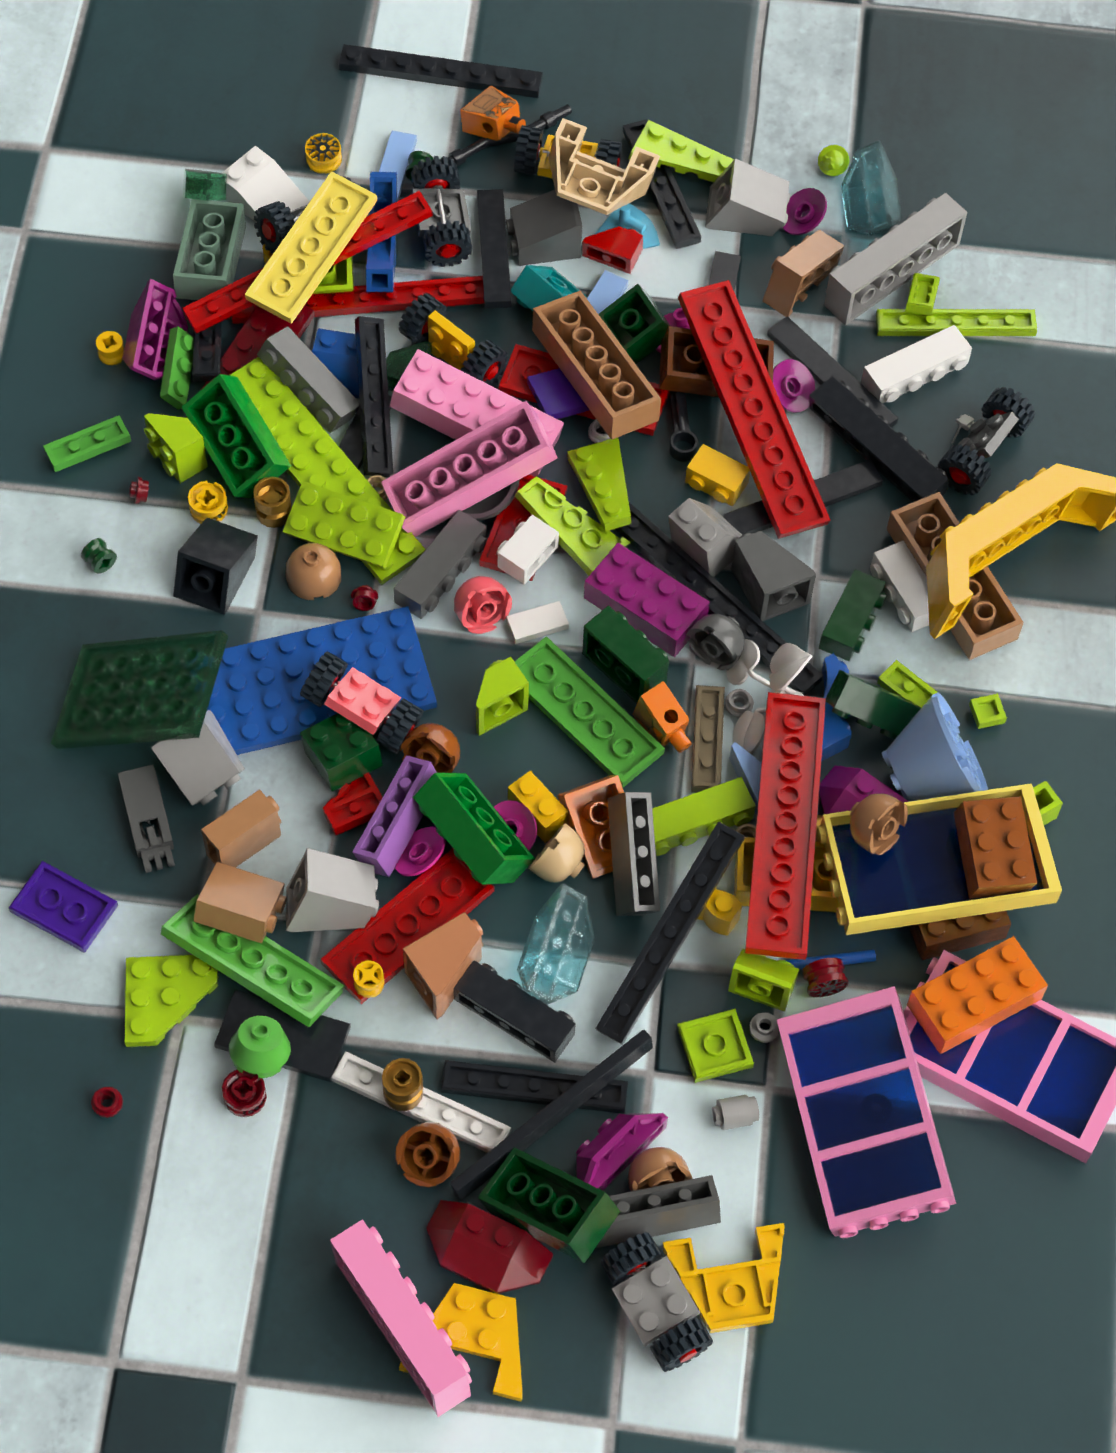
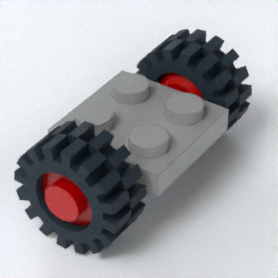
(656, 1301)

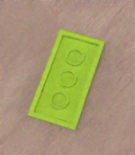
(344, 524)

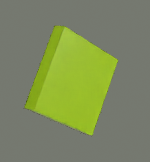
(715, 1045)

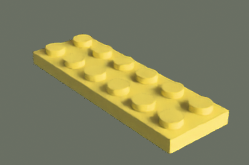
(311, 247)

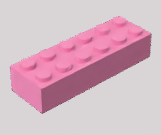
(454, 400)
(470, 469)
(401, 1317)

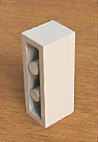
(904, 584)

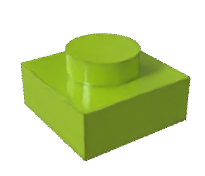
(987, 711)

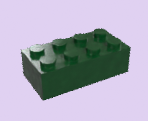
(549, 1204)

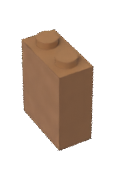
(243, 830)
(240, 902)

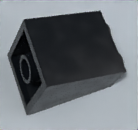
(213, 565)

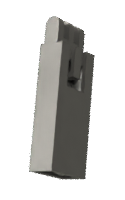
(144, 804)

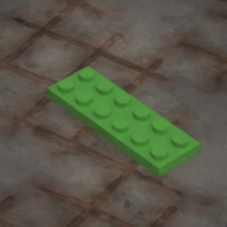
(587, 713)
(259, 967)

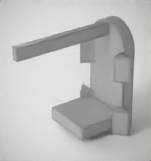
(965, 422)

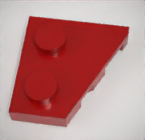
(353, 804)

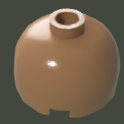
(313, 571)
(876, 822)
(657, 1168)

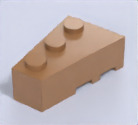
(800, 269)

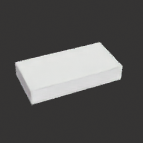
(537, 622)

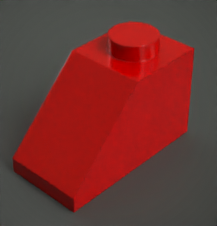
(614, 248)

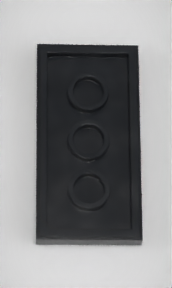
(313, 1048)

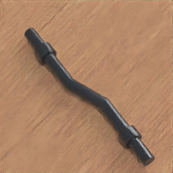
(546, 121)

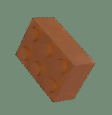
(995, 847)

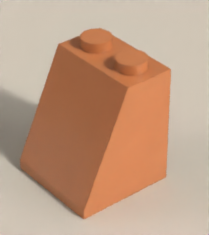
(441, 959)

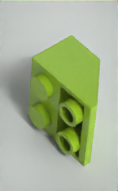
(176, 444)

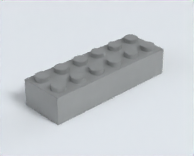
(894, 258)

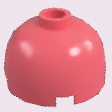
(481, 604)

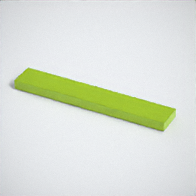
(968, 321)

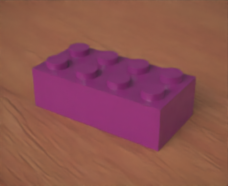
(646, 598)

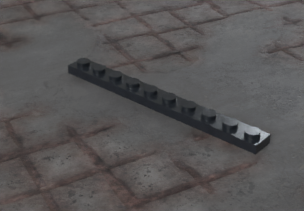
(680, 566)

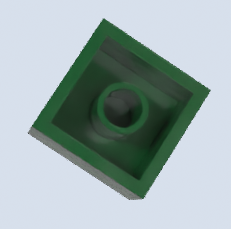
(636, 323)
(340, 750)

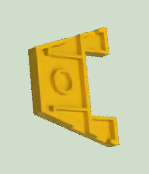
(732, 1293)
(484, 1327)

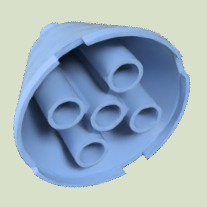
(932, 757)

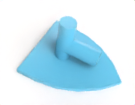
(632, 218)

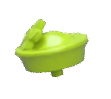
(833, 160)

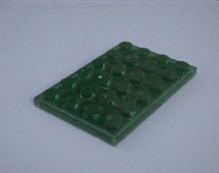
(140, 690)

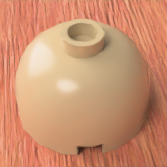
(560, 856)

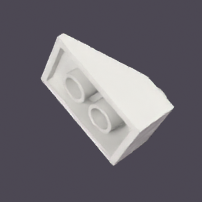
(260, 181)

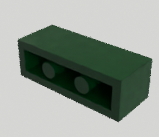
(853, 615)
(870, 704)

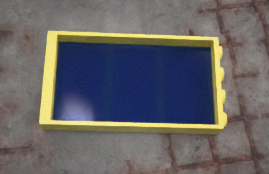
(924, 869)

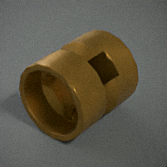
(272, 501)
(402, 1084)

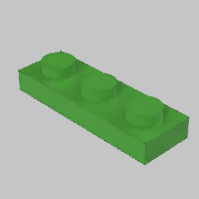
(177, 368)
(87, 443)

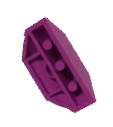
(150, 329)
(847, 786)
(617, 1146)

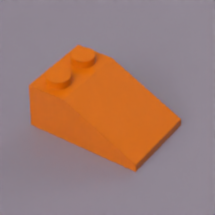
(590, 820)

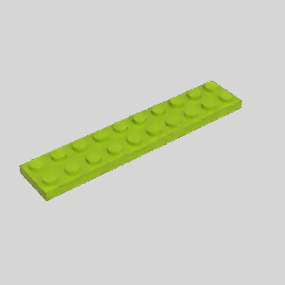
(316, 456)

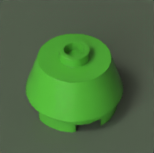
(259, 1047)

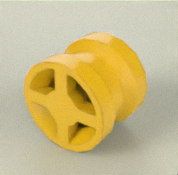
(113, 354)
(368, 972)

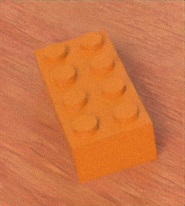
(977, 995)

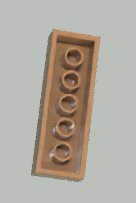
(596, 365)
(989, 616)

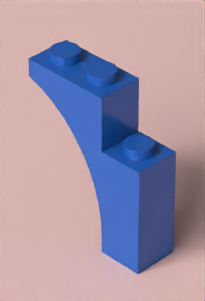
(382, 256)
(836, 730)

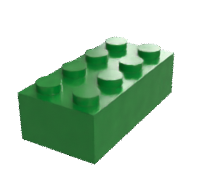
(235, 435)
(473, 828)

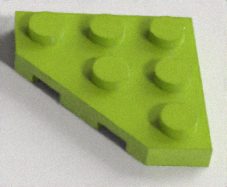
(162, 994)

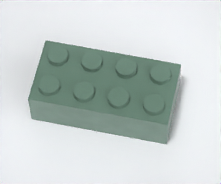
(209, 248)

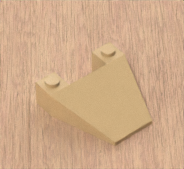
(594, 181)

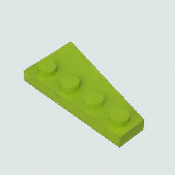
(603, 481)
(578, 533)

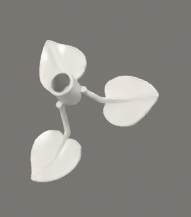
(784, 666)

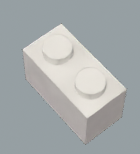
(527, 549)

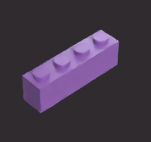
(394, 818)

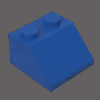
(339, 355)

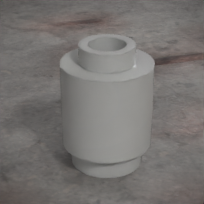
(735, 1112)

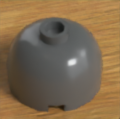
(717, 640)

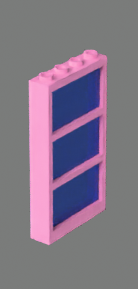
(1029, 1070)
(865, 1113)

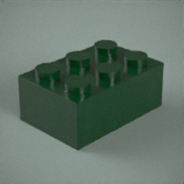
(624, 653)

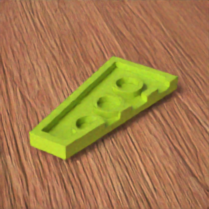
(681, 152)

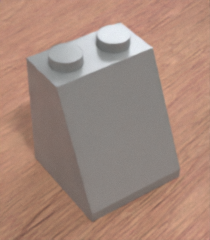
(747, 201)
(703, 535)
(202, 762)
(330, 893)

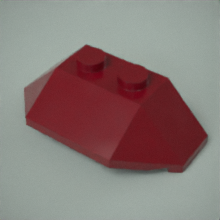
(486, 1248)

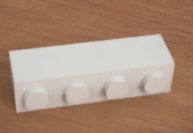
(917, 365)

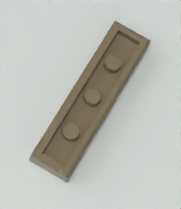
(707, 737)

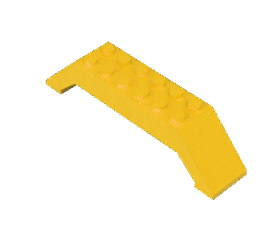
(1000, 527)

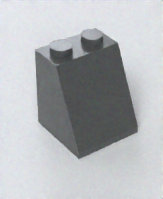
(545, 230)
(771, 576)

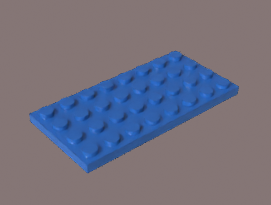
(262, 680)

